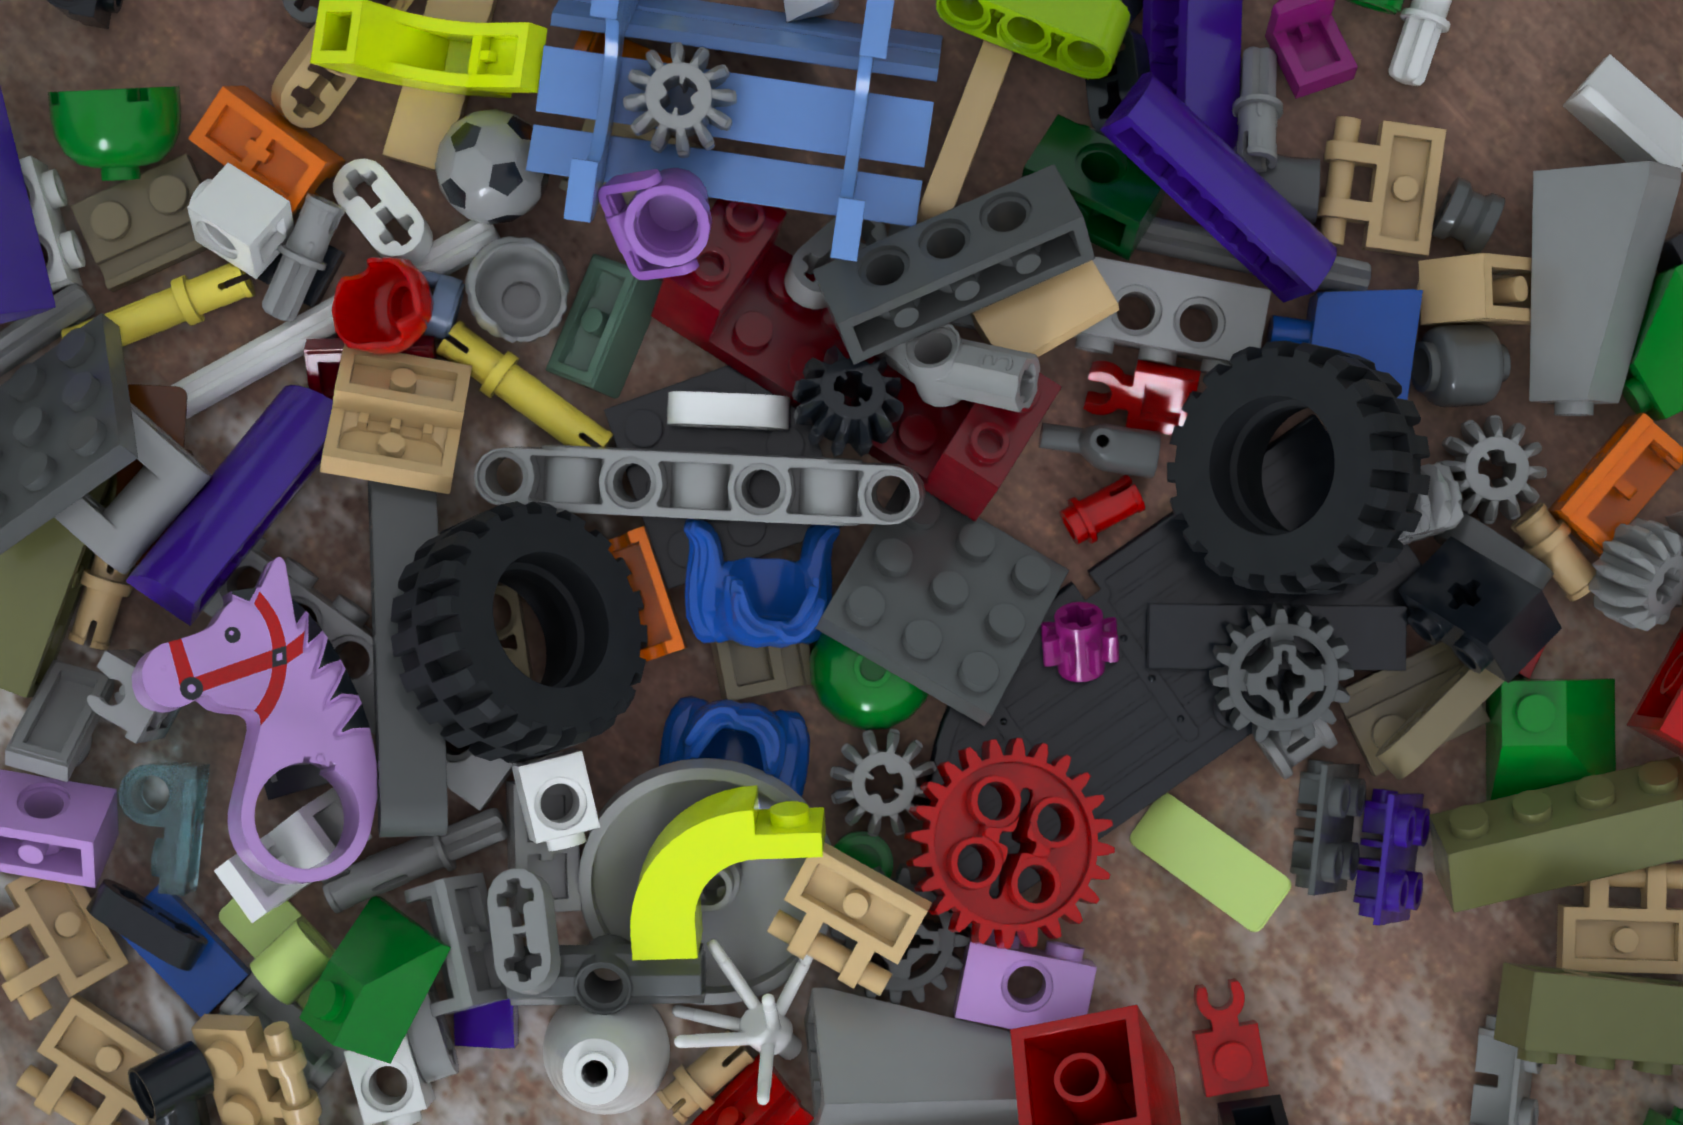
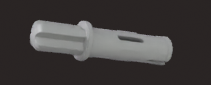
(413, 860)

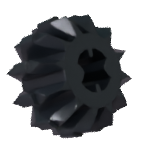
(823, 402)

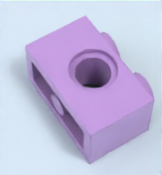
(56, 828)
(984, 992)

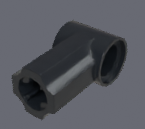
(173, 1086)

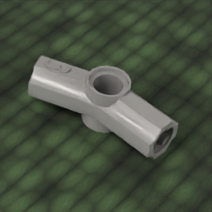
(962, 369)

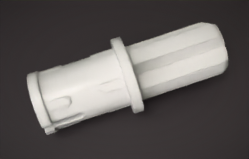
(1418, 40)

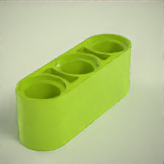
(1064, 34)

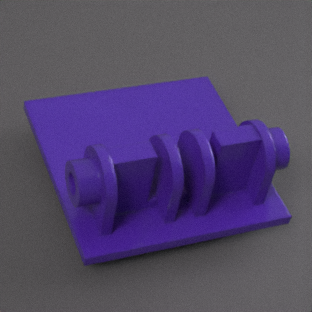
(1397, 886)

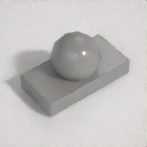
(58, 722)

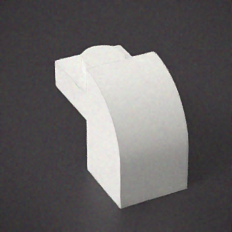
(299, 842)

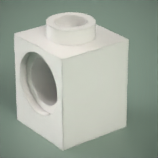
(240, 219)
(539, 774)
(376, 1105)

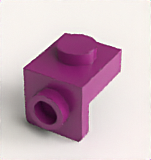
(1309, 45)

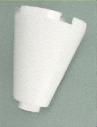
(628, 1043)

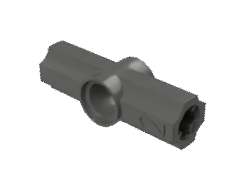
(639, 982)

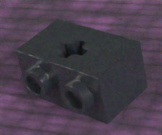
(1478, 610)

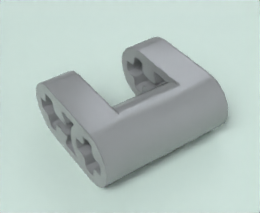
(144, 505)

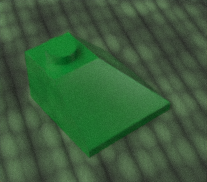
(1656, 365)
(1548, 733)
(375, 982)

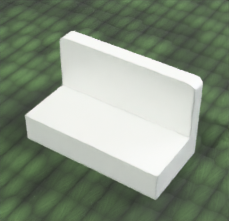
(1628, 115)

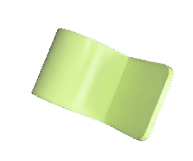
(1210, 862)
(285, 949)

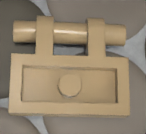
(1401, 188)
(859, 905)
(1624, 937)
(73, 942)
(98, 1052)
(256, 1071)

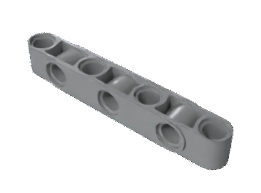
(699, 484)

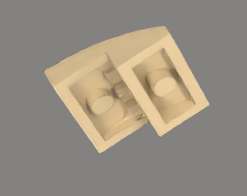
(1047, 312)
(396, 419)

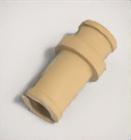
(1550, 543)
(100, 603)
(702, 1079)

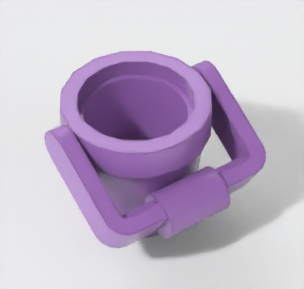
(663, 222)

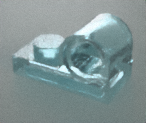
(178, 854)

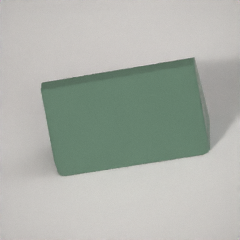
(604, 327)

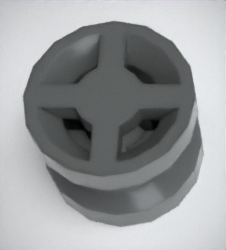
(1467, 216)

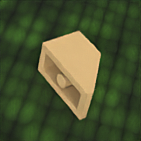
(1476, 290)

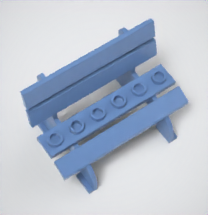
(765, 112)

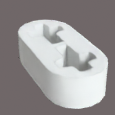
(392, 205)
(728, 410)

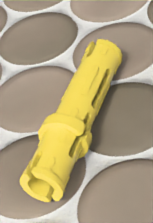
(182, 302)
(521, 390)

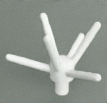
(761, 1025)

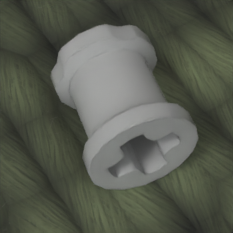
(1299, 748)

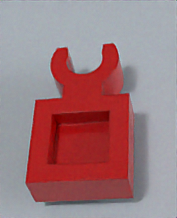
(1150, 396)
(1229, 1050)

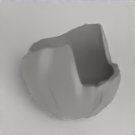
(517, 289)

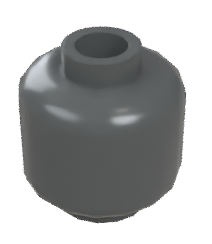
(1460, 365)

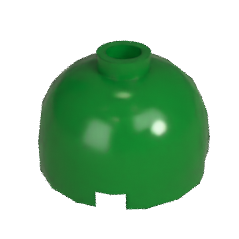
(116, 127)
(859, 689)

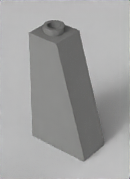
(1592, 276)
(904, 1065)

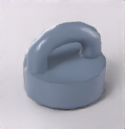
(447, 303)

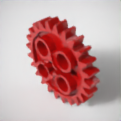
(1063, 864)

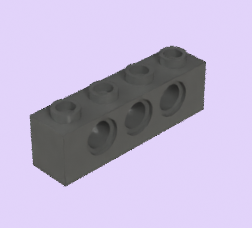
(955, 263)

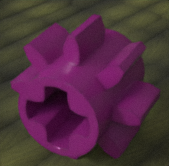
(1080, 641)

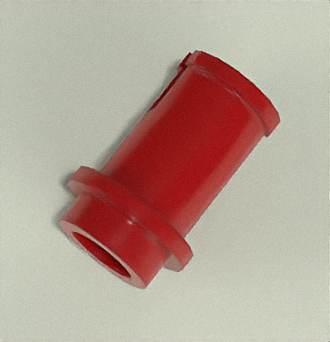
(1101, 510)

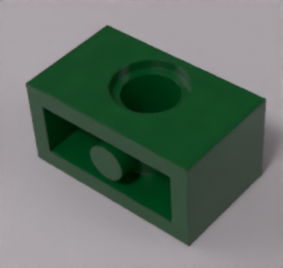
(1103, 181)

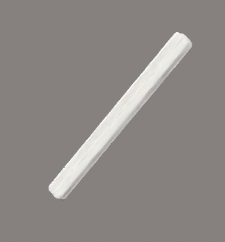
(289, 339)

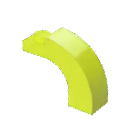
(428, 51)
(700, 845)

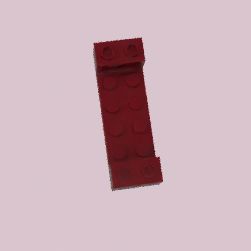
(747, 320)

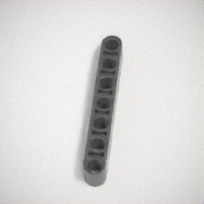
(408, 749)

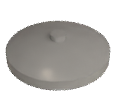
(734, 903)

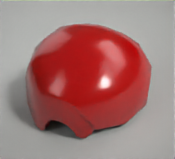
(382, 306)

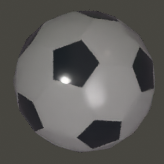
(485, 165)

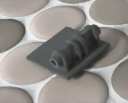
(1332, 856)

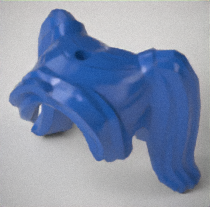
(757, 598)
(739, 733)

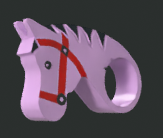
(299, 705)

